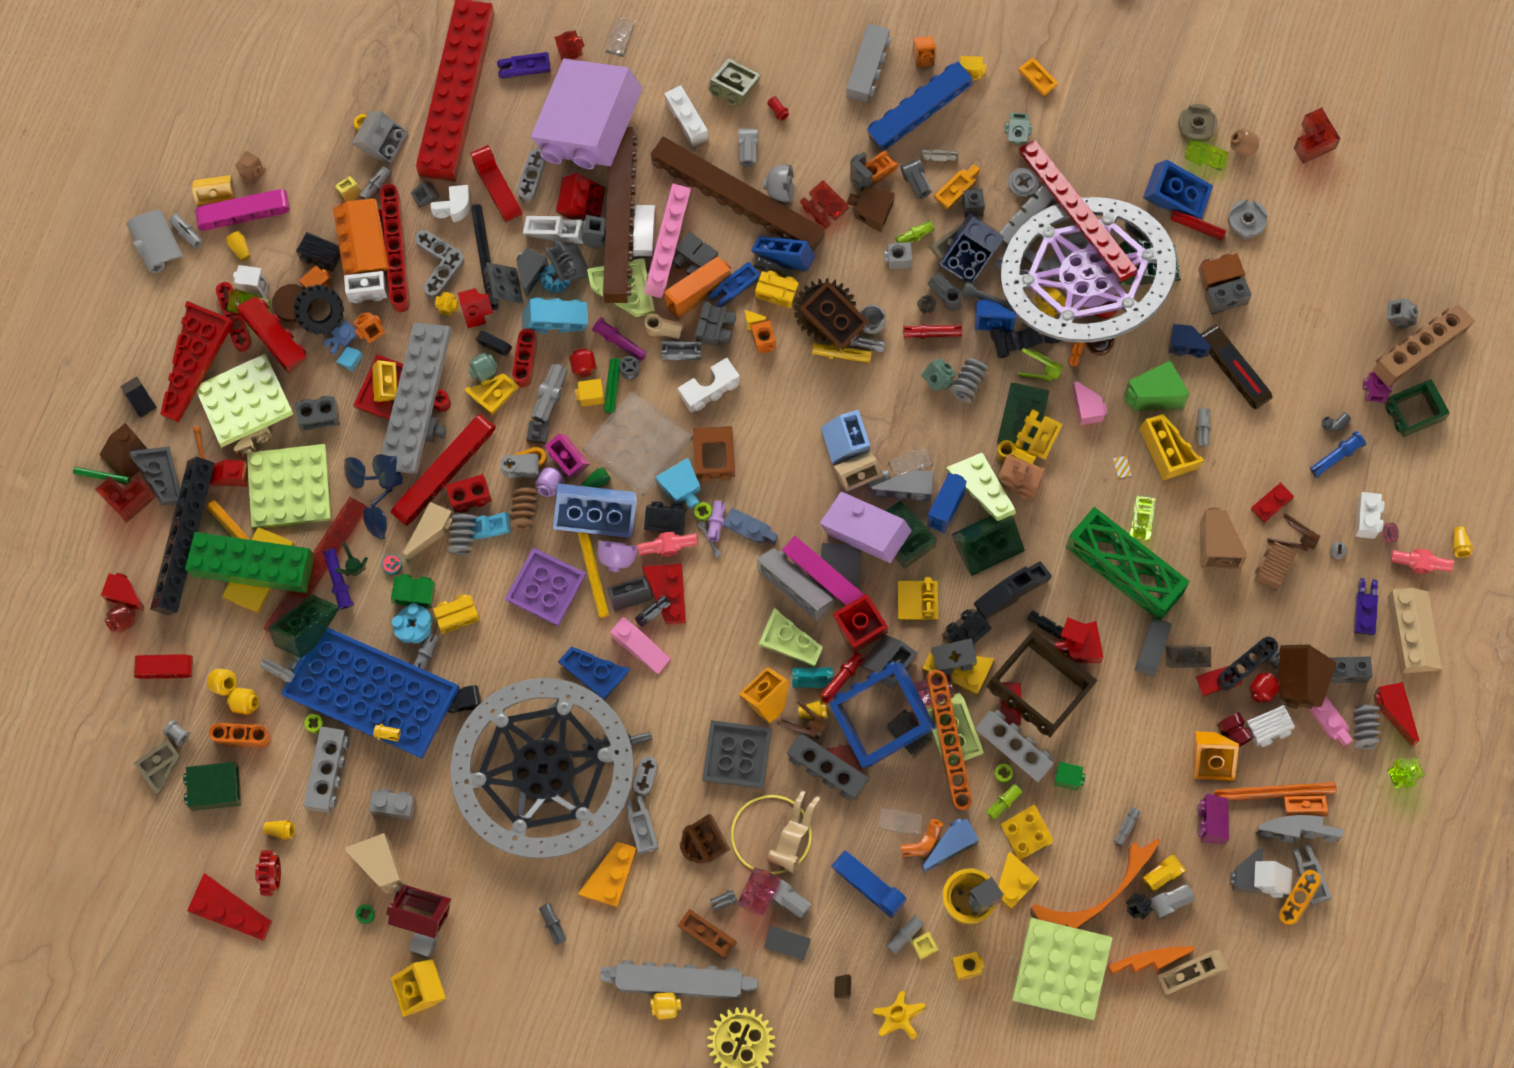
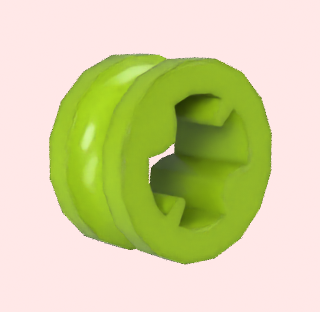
(699, 506)
(320, 722)
(1008, 769)

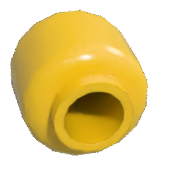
(221, 681)
(243, 701)
(665, 1005)

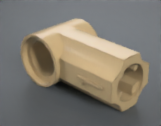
(665, 327)

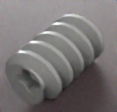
(967, 378)
(461, 534)
(1365, 726)

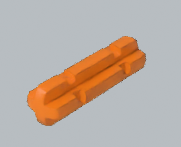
(1077, 351)

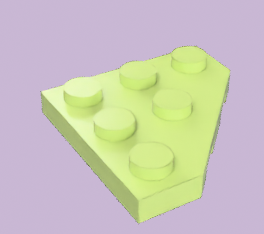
(638, 303)

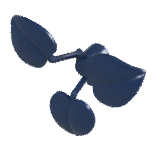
(385, 469)

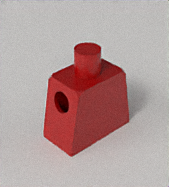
(1091, 650)

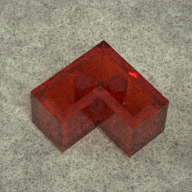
(1319, 136)
(126, 501)

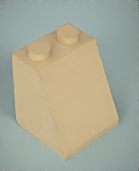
(379, 862)

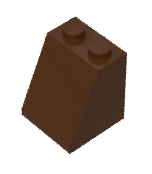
(1304, 675)

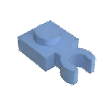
(342, 335)

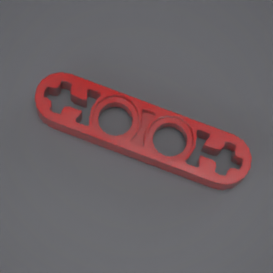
(235, 317)

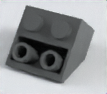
(889, 651)

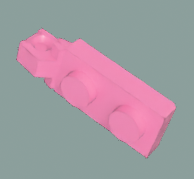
(1332, 722)

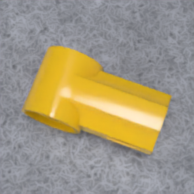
(1015, 452)
(1167, 870)

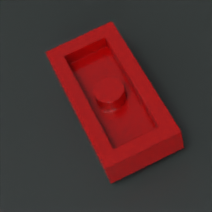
(1272, 502)

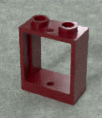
(423, 901)

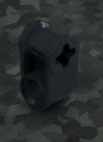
(466, 699)

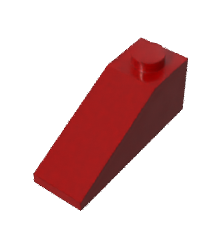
(1396, 708)

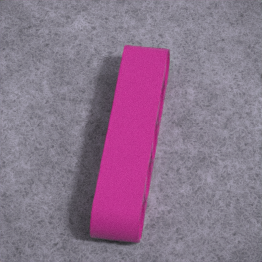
(242, 209)
(821, 571)

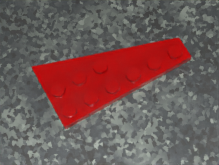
(193, 355)

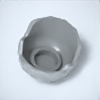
(876, 318)

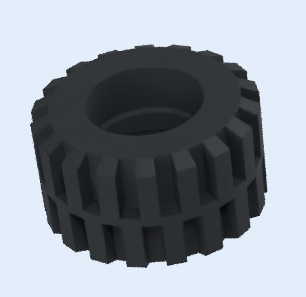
(332, 320)

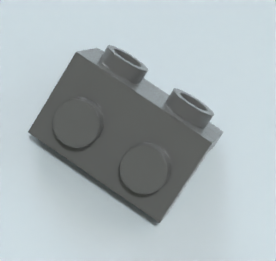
(859, 173)

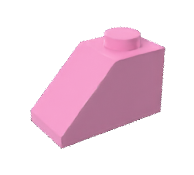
(1088, 405)

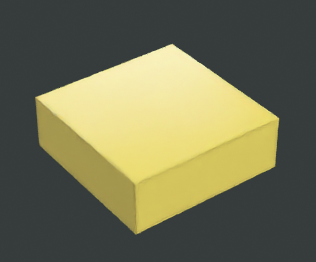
(924, 945)

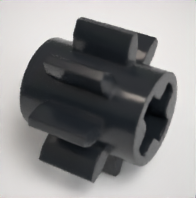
(1139, 906)

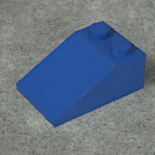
(1177, 189)

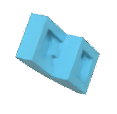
(491, 526)

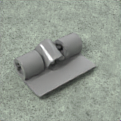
(153, 240)

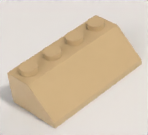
(1414, 630)

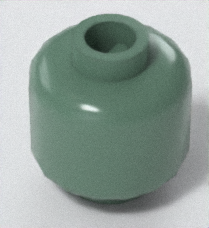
(482, 367)

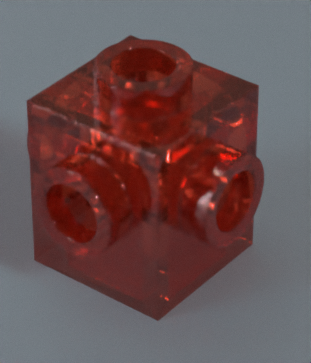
(569, 45)

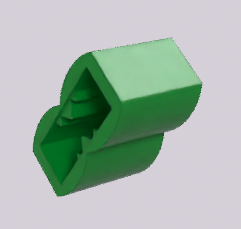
(410, 590)

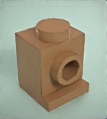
(250, 167)

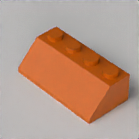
(360, 237)

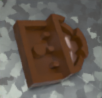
(703, 841)

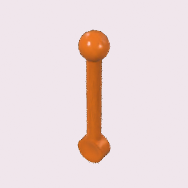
(197, 429)

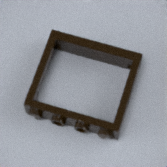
(1060, 662)

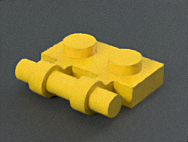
(1044, 436)

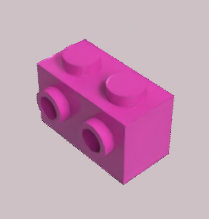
(567, 455)

